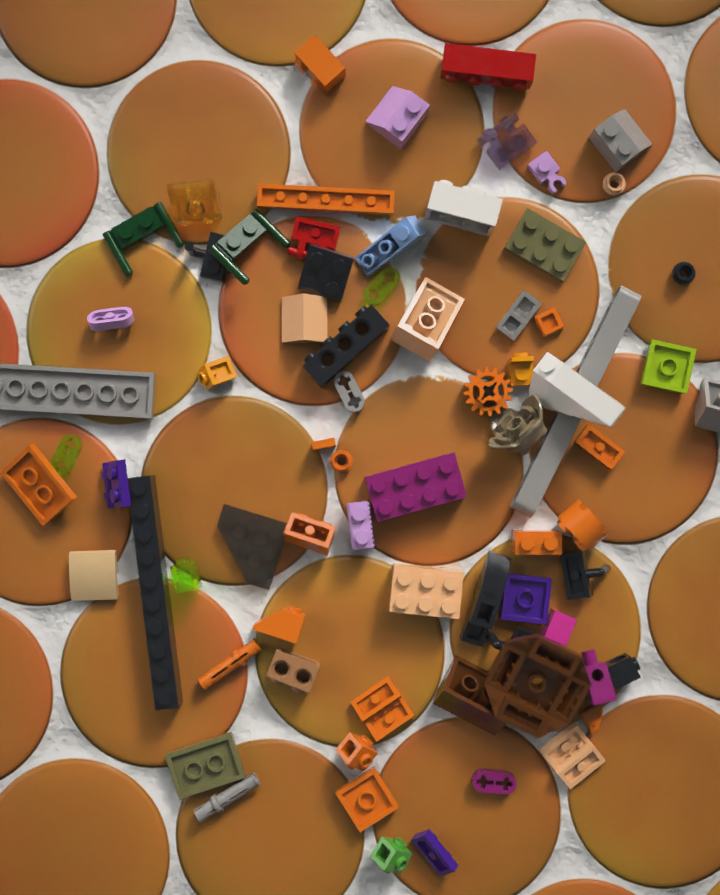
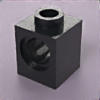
(623, 670)

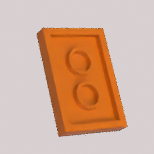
(38, 484)

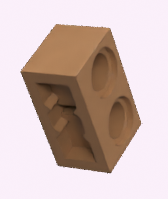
(295, 664)

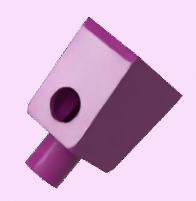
(601, 687)

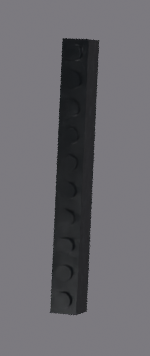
(155, 592)

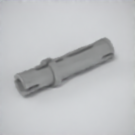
(219, 802)

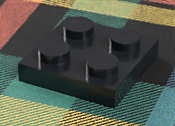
(325, 272)

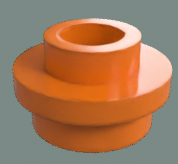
(341, 453)

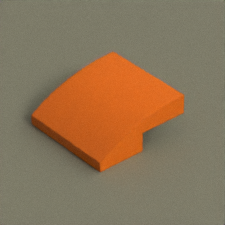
(382, 709)

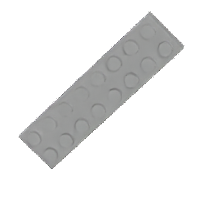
(77, 391)

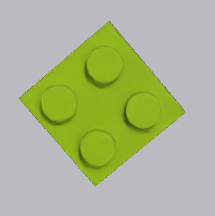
(668, 366)

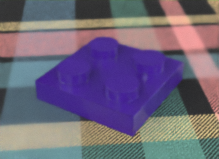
(526, 598)

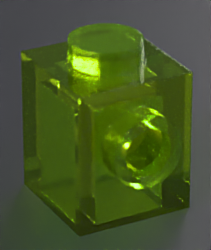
(185, 575)

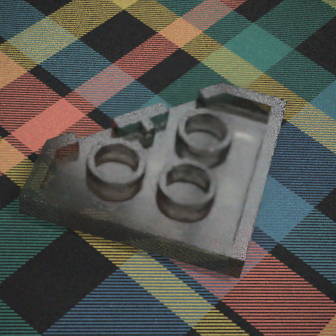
(254, 543)

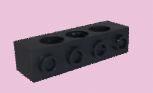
(376, 325)

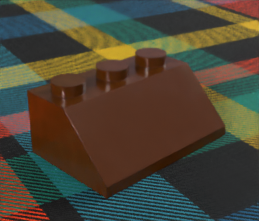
(466, 696)

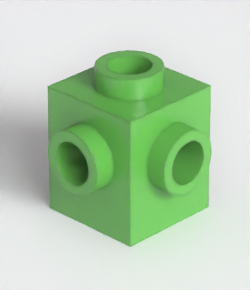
(391, 855)

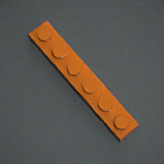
(325, 199)

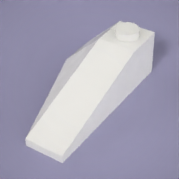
(570, 393)

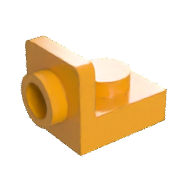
(520, 369)
(216, 373)

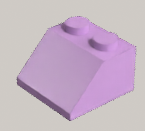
(398, 115)

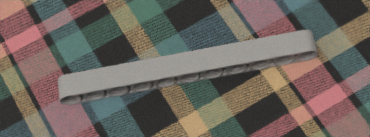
(563, 426)

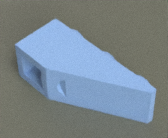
(391, 244)

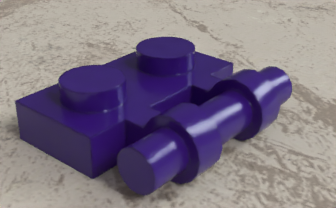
(116, 484)

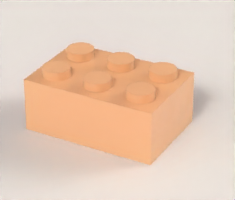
(426, 591)

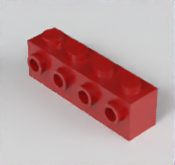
(487, 66)

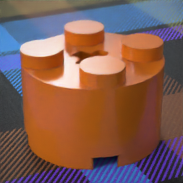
(582, 525)

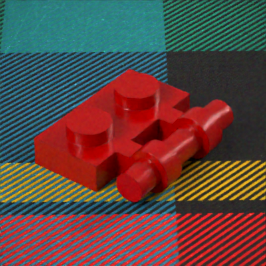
(312, 232)

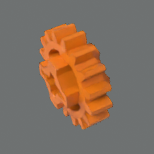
(496, 399)

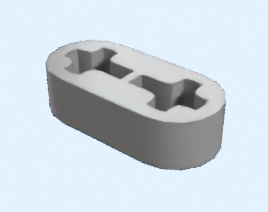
(354, 389)

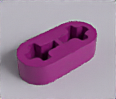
(494, 787)

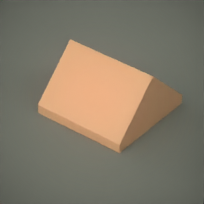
(304, 319)

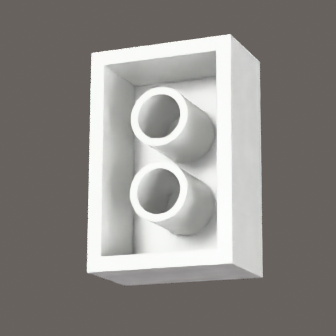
(463, 208)

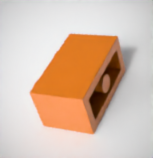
(319, 64)
(536, 542)

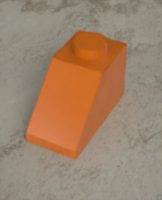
(282, 624)

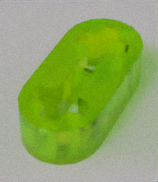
(377, 283)
(61, 452)

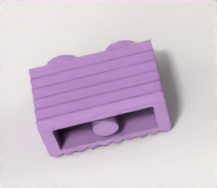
(360, 525)

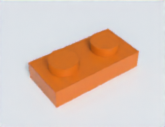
(599, 446)

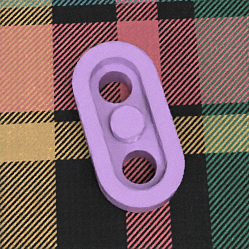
(110, 318)

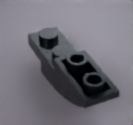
(487, 598)

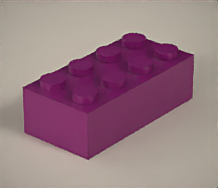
(415, 487)

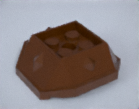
(539, 706)

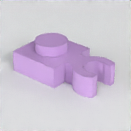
(545, 169)

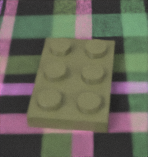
(545, 245)
(205, 765)

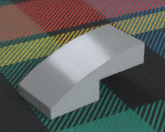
(518, 315)

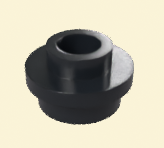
(688, 268)

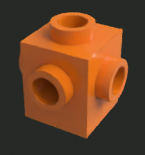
(356, 751)

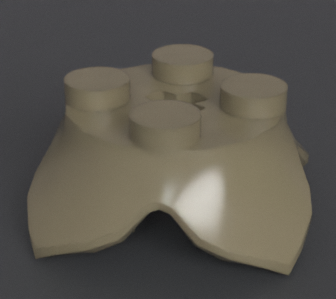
(518, 429)

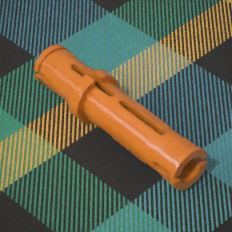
(210, 678)

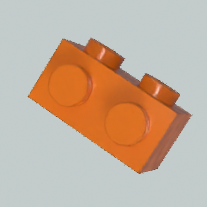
(309, 533)

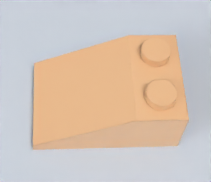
(427, 319)

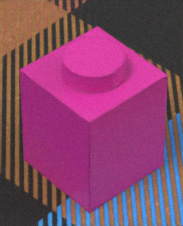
(558, 627)

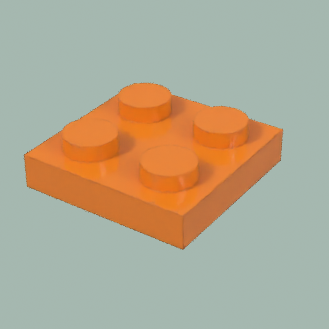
(367, 799)

